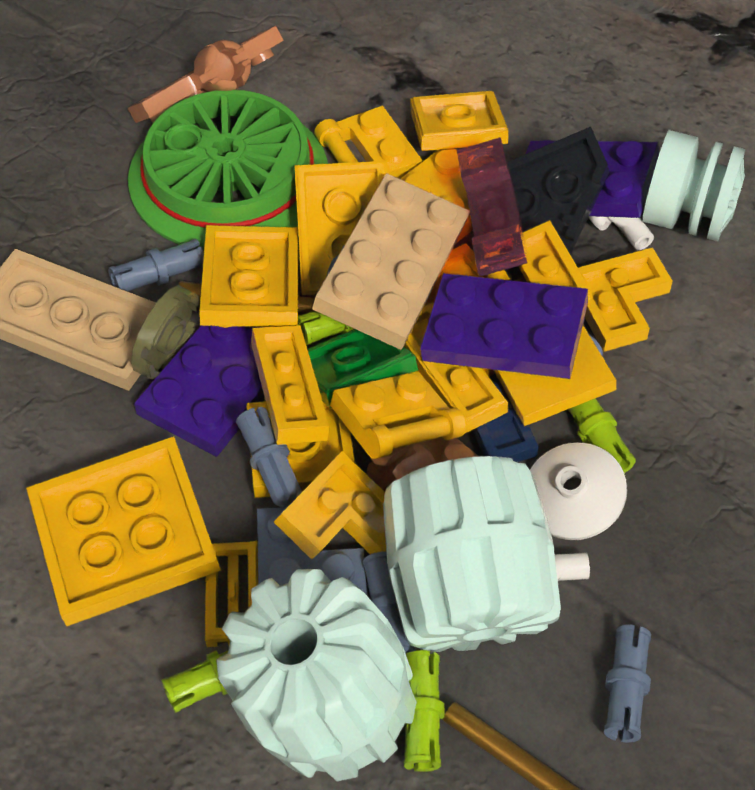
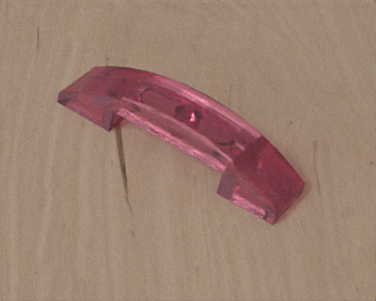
(493, 207)

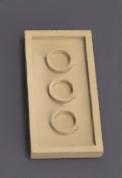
(391, 261)
(70, 318)

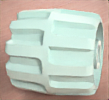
(470, 554)
(317, 675)

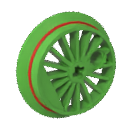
(223, 162)

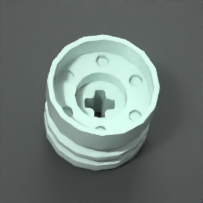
(694, 185)

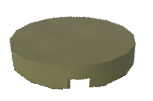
(164, 331)

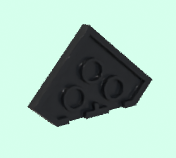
(559, 186)

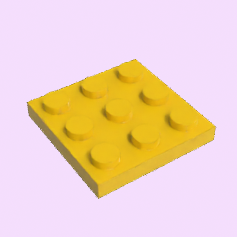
(121, 531)

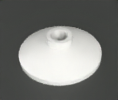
(593, 504)

